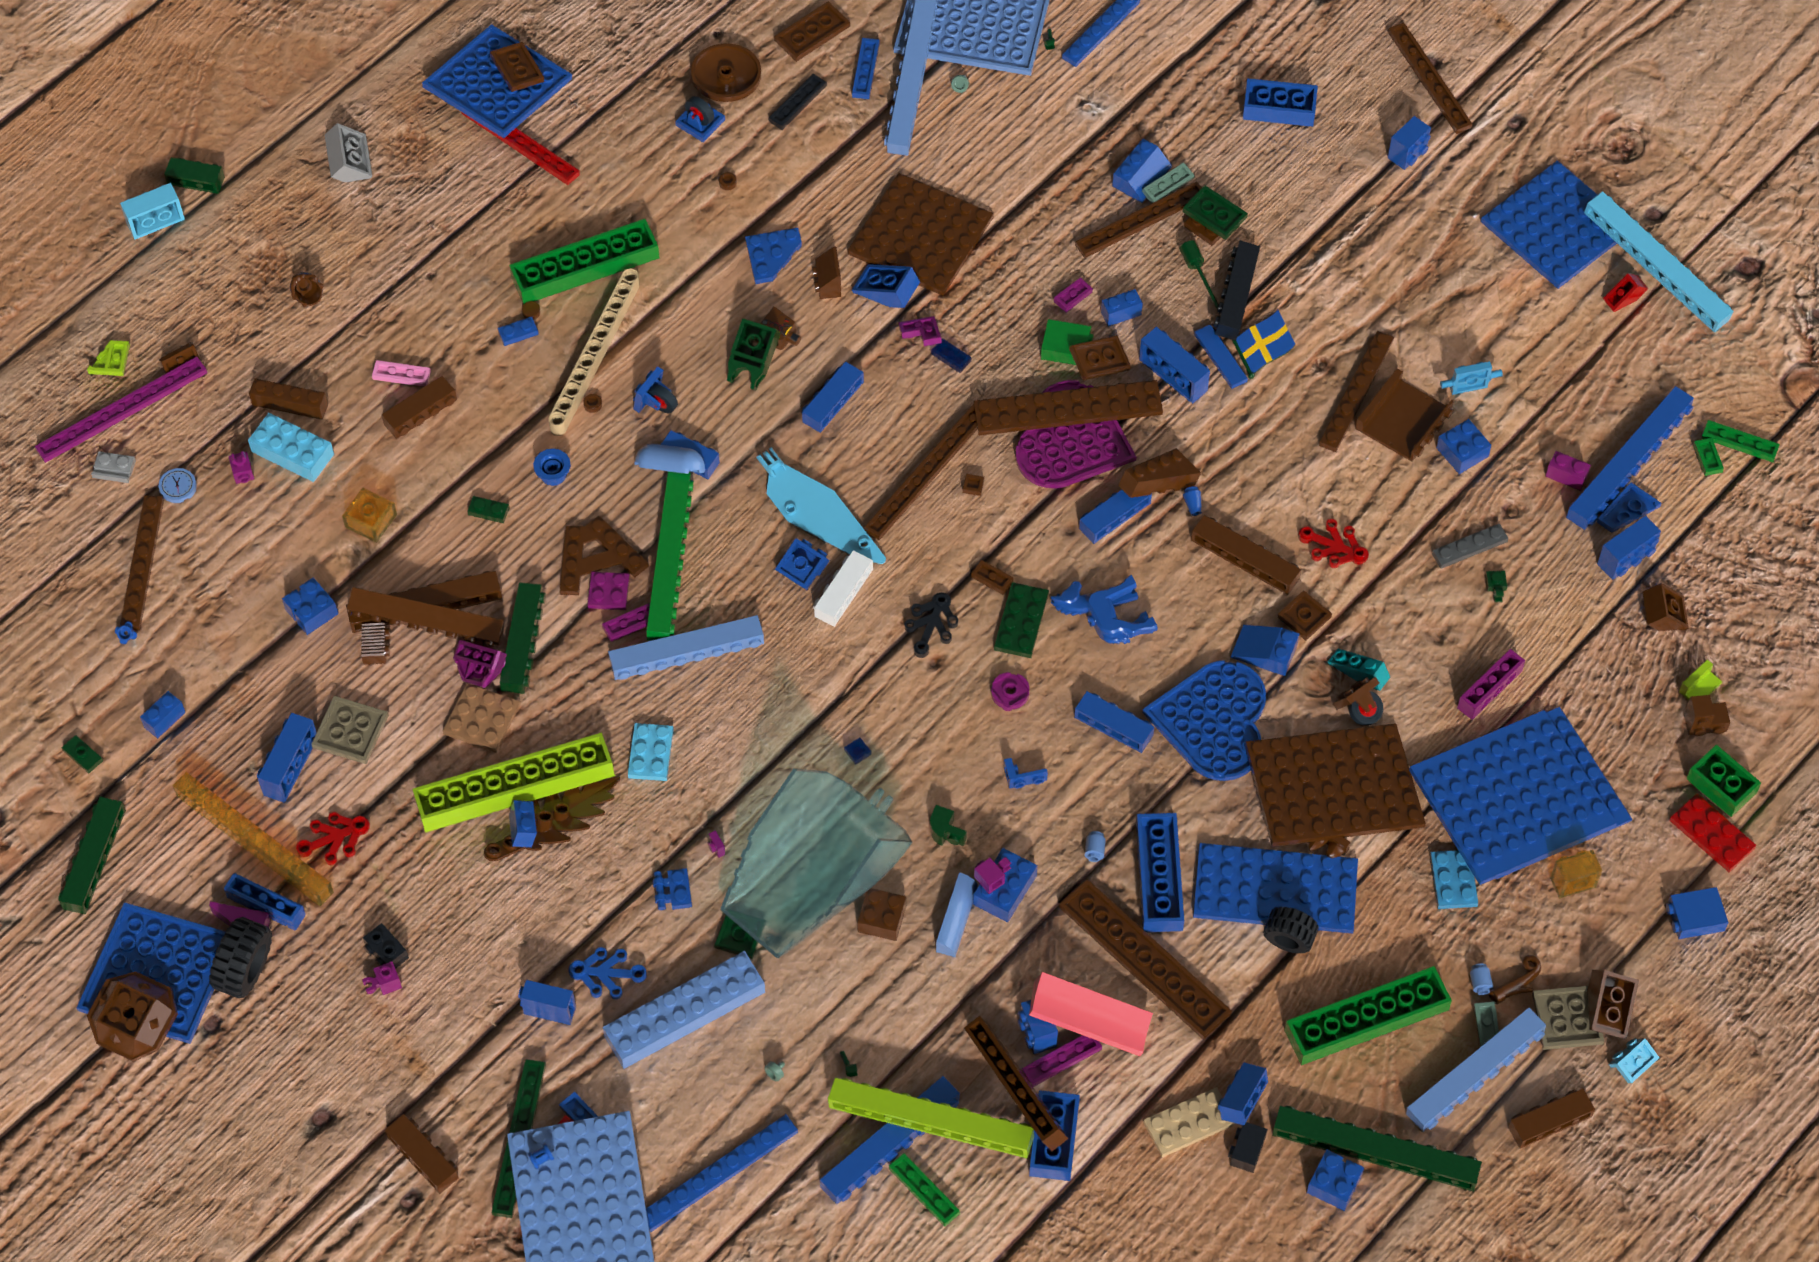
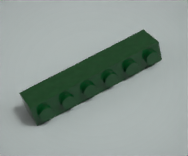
(521, 638)
(92, 855)

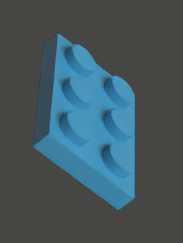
(1453, 880)

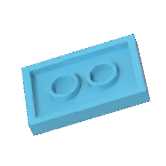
(650, 752)

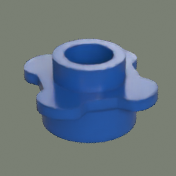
(120, 631)

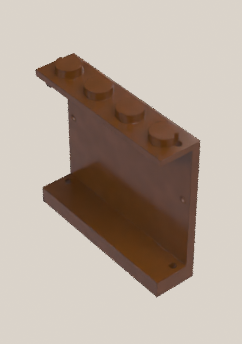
(1403, 417)

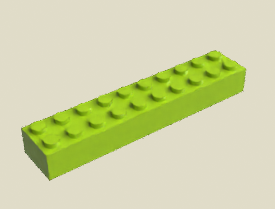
(515, 779)

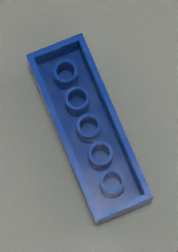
(1159, 872)

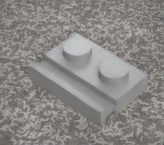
(113, 467)

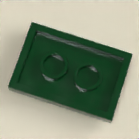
(1215, 212)

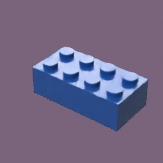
(1280, 102)
(1174, 364)
(287, 757)
(1056, 1163)

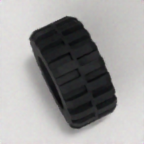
(240, 957)

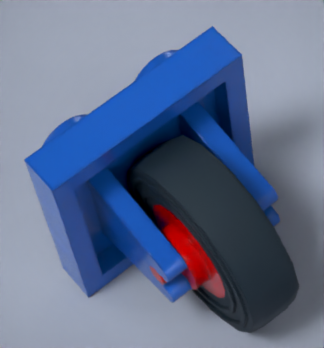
(699, 119)
(654, 394)

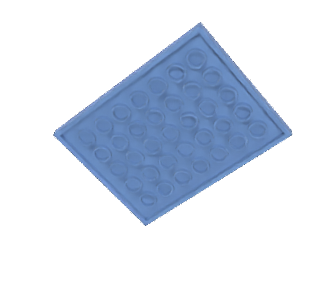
(984, 33)
(587, 1198)

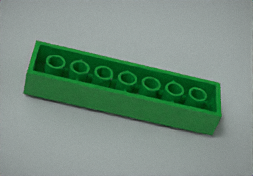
(584, 261)
(1367, 1015)

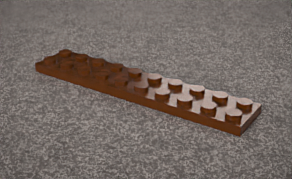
(1068, 407)
(1145, 959)

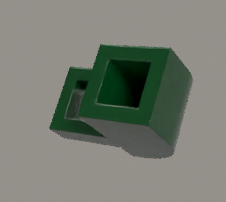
(942, 829)

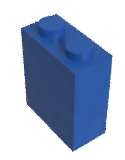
(1697, 913)
(547, 1002)

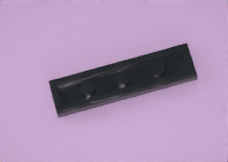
(797, 101)

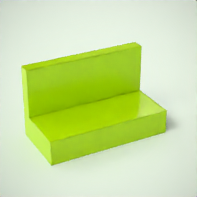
(1700, 682)

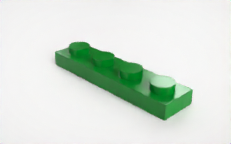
(1741, 441)
(924, 1190)

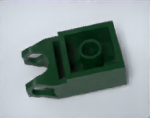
(750, 357)

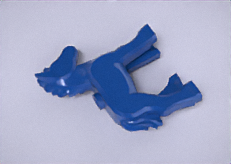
(1101, 610)

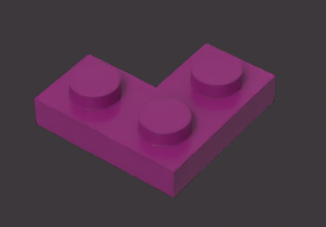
(923, 327)

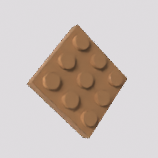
(481, 718)

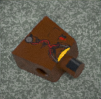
(785, 325)

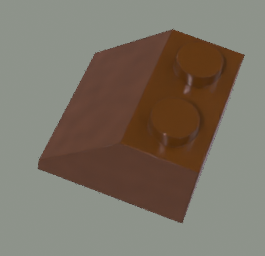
(827, 274)
(1665, 608)

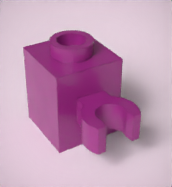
(241, 467)
(991, 875)
(385, 978)

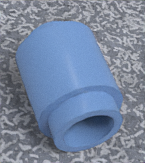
(1095, 846)
(1481, 979)

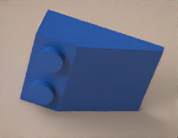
(887, 284)
(1266, 647)

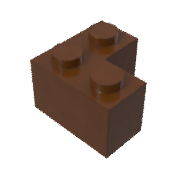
(1706, 717)

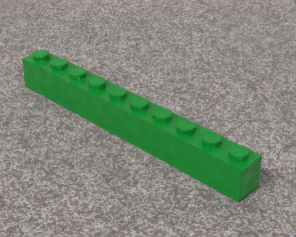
(669, 556)

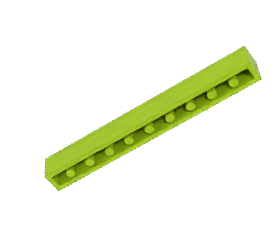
(931, 1117)

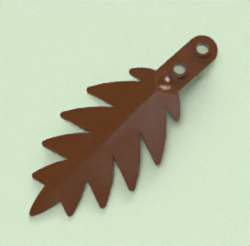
(559, 817)

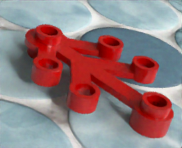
(1336, 545)
(335, 835)

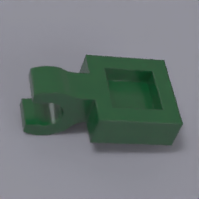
(1497, 583)

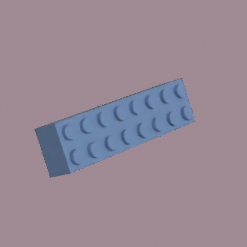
(684, 1009)

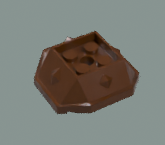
(148, 1026)

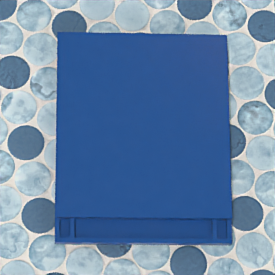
(1519, 795)

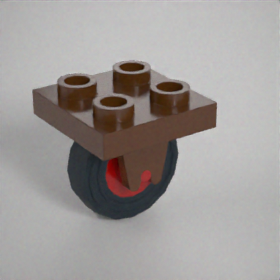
(1363, 705)

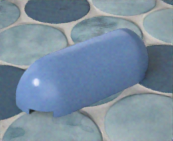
(669, 459)

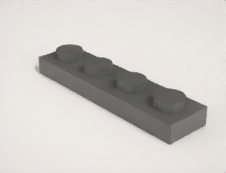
(1470, 546)

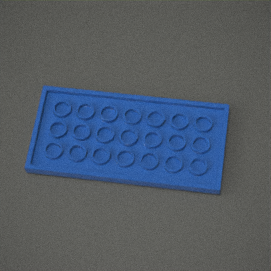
(1250, 882)

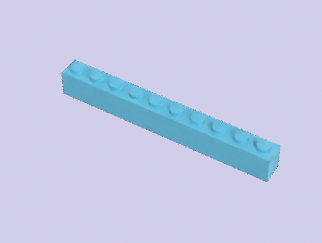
(1658, 262)

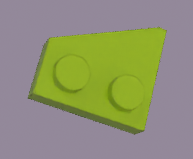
(111, 360)

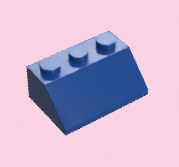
(1140, 169)

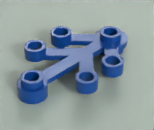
(605, 971)

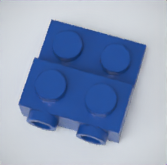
(802, 563)

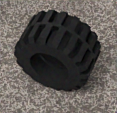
(1291, 930)

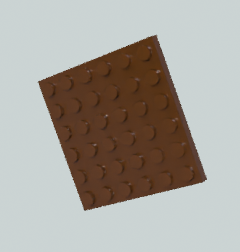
(921, 231)

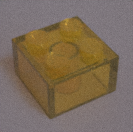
(369, 515)
(1576, 873)

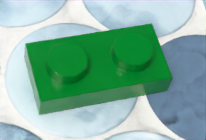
(1708, 456)

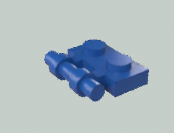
(679, 889)

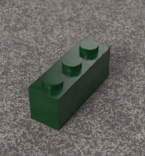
(194, 175)

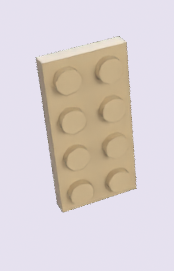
(1186, 1123)

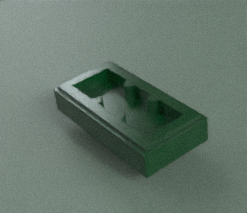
(82, 754)

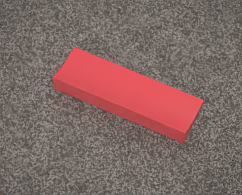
(1090, 1013)

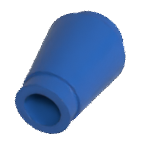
(1193, 500)

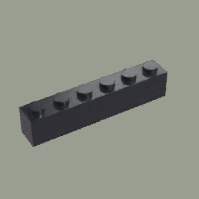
(1237, 290)

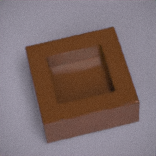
(973, 484)

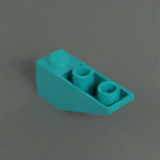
(1360, 667)

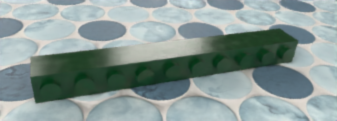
(1377, 1148)

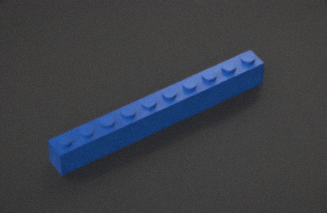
(1630, 458)

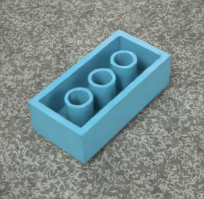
(291, 447)

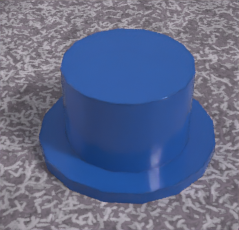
(552, 466)

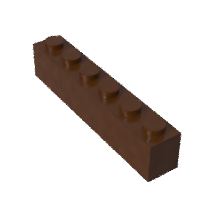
(1246, 554)

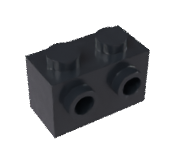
(384, 947)

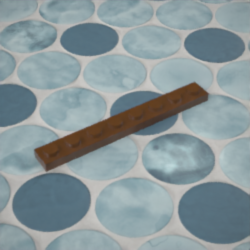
(1430, 78)
(1136, 221)
(1356, 391)
(142, 561)

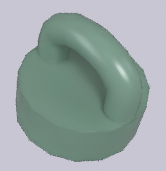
(960, 83)
(774, 1070)

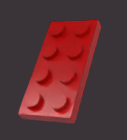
(1713, 832)

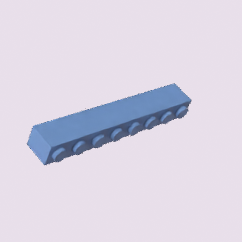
(686, 647)
(1475, 1070)

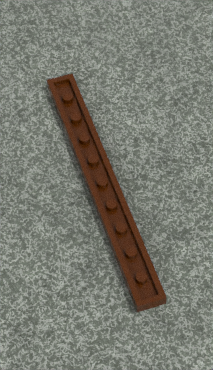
(922, 475)

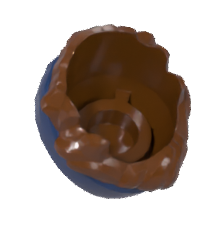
(306, 289)

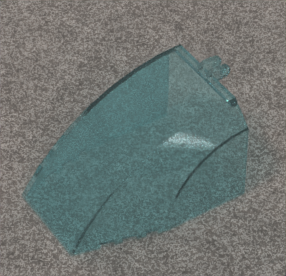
(811, 858)

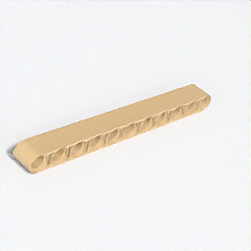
(593, 359)

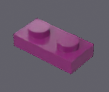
(1073, 295)

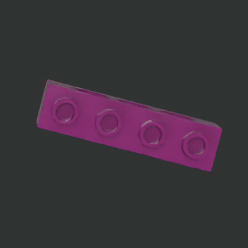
(1491, 684)

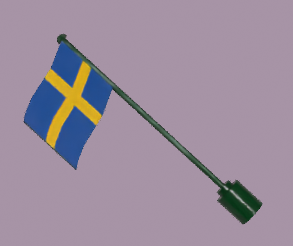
(1258, 343)

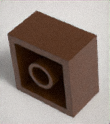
(882, 914)

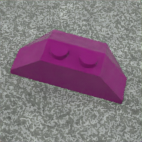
(478, 663)

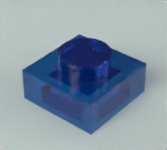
(857, 751)

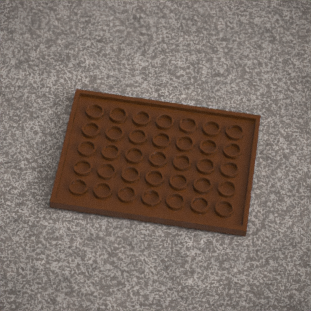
(1334, 784)

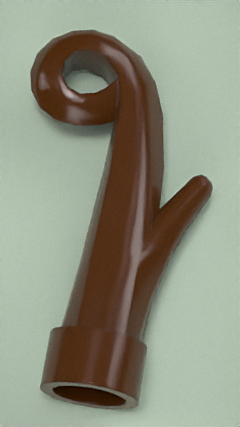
(1517, 986)

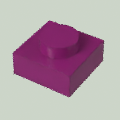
(715, 844)

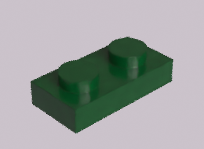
(488, 509)

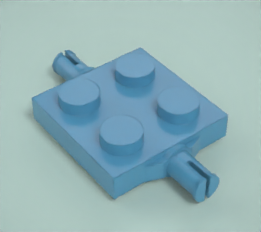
(1471, 378)

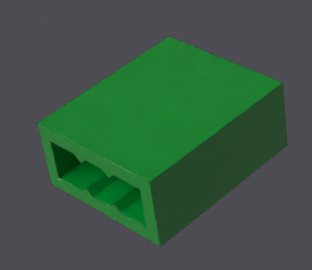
(1060, 337)

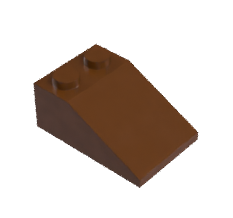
(1611, 1002)

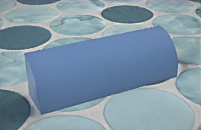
(956, 915)

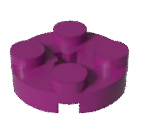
(1011, 681)

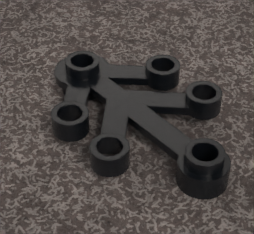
(932, 621)

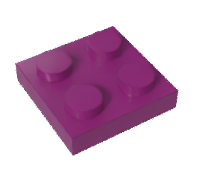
(608, 590)

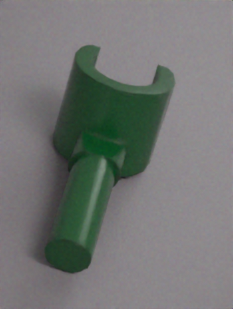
(1049, 43)
(851, 1069)

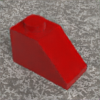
(1625, 292)

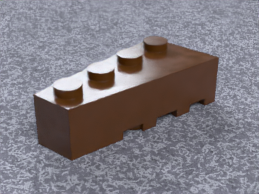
(1160, 474)

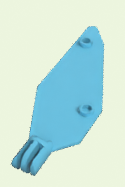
(816, 508)

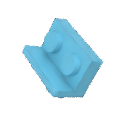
(1634, 1059)

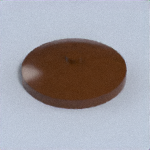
(726, 72)

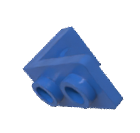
(1018, 780)

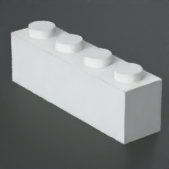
(843, 588)

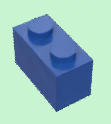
(1121, 307)
(162, 714)
(522, 823)

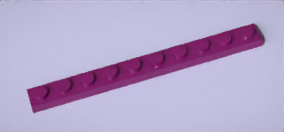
(120, 409)

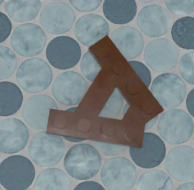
(616, 553)

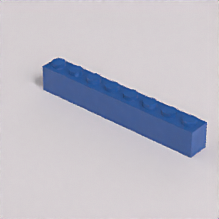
(880, 1148)

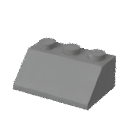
(347, 154)

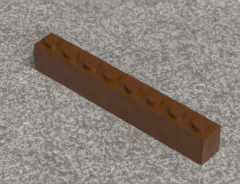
(449, 594)
(425, 616)
(1016, 1083)

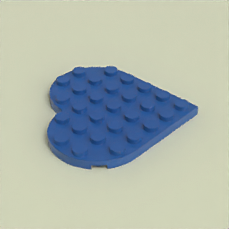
(1212, 718)

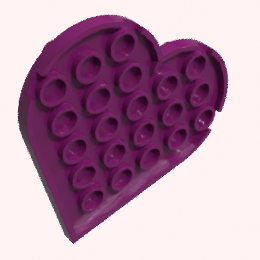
(1072, 452)

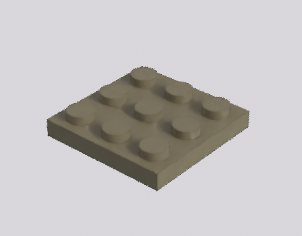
(350, 729)
(1566, 1018)

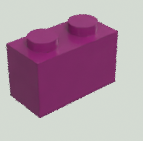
(1568, 470)

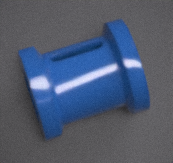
(545, 1155)

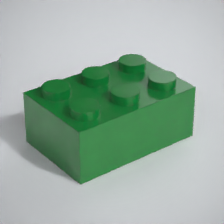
(1723, 780)

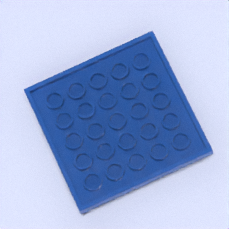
(478, 89)
(1549, 225)
(165, 951)

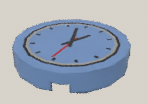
(177, 485)

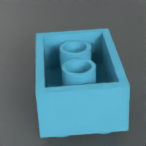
(152, 211)

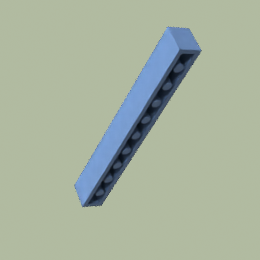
(911, 77)

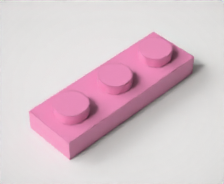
(401, 373)

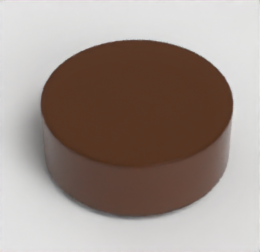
(727, 181)
(531, 309)
(592, 403)

